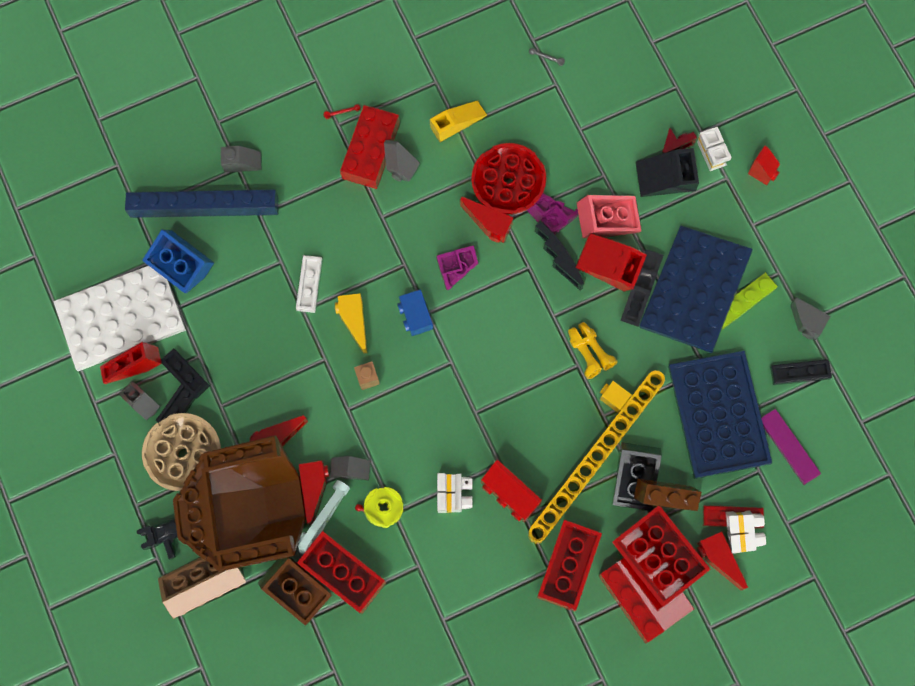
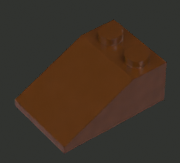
(294, 589)

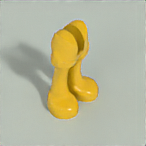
(593, 367)

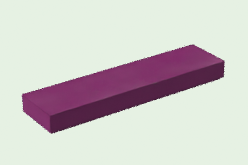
(789, 447)

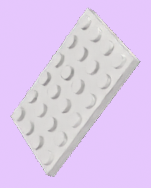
(118, 316)

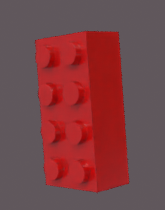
(366, 152)
(569, 565)
(342, 572)

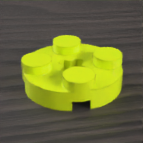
(381, 496)

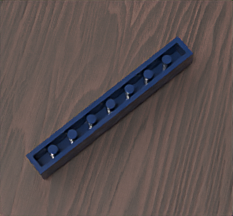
(201, 203)

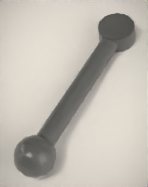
(560, 61)

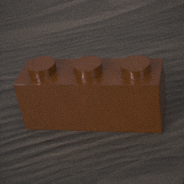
(667, 494)

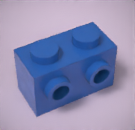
(415, 312)

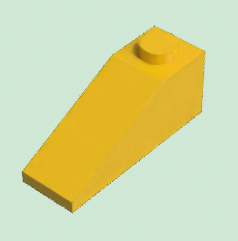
(351, 313)

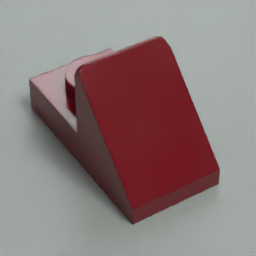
(682, 142)

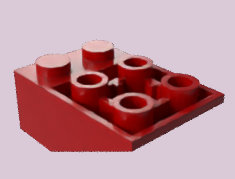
(611, 262)

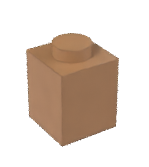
(366, 375)

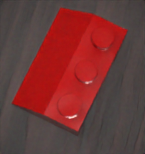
(510, 491)

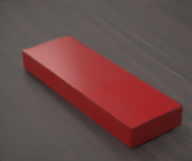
(716, 515)

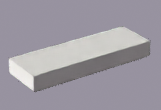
(309, 284)

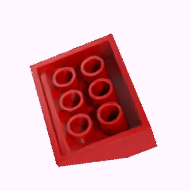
(661, 556)
(640, 604)

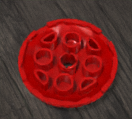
(505, 162)

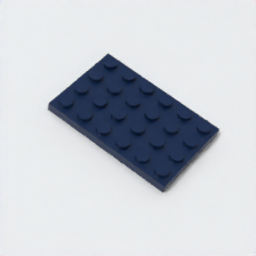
(696, 289)
(719, 414)

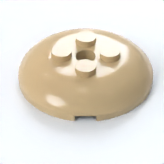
(166, 440)

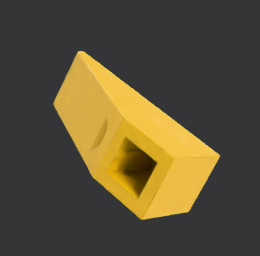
(456, 119)

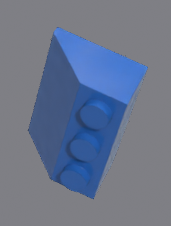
(177, 260)

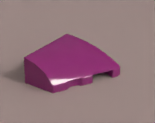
(552, 213)
(456, 265)

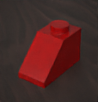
(765, 166)

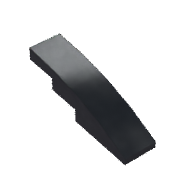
(562, 260)
(640, 294)

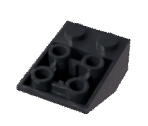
(668, 173)

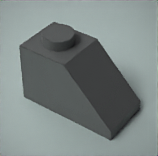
(240, 159)
(399, 161)
(809, 319)
(139, 400)

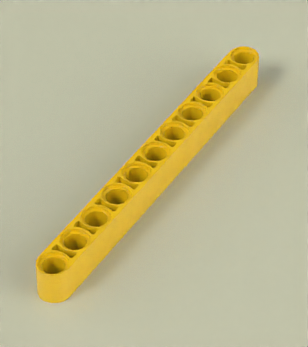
(600, 447)

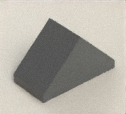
(350, 468)

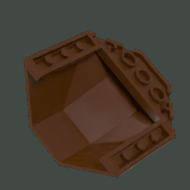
(241, 505)

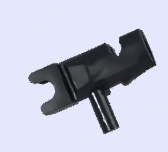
(159, 534)

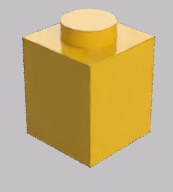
(615, 396)

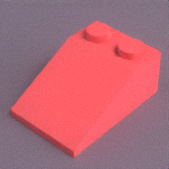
(608, 215)

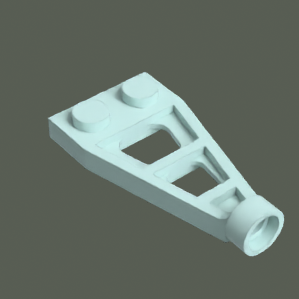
(321, 521)

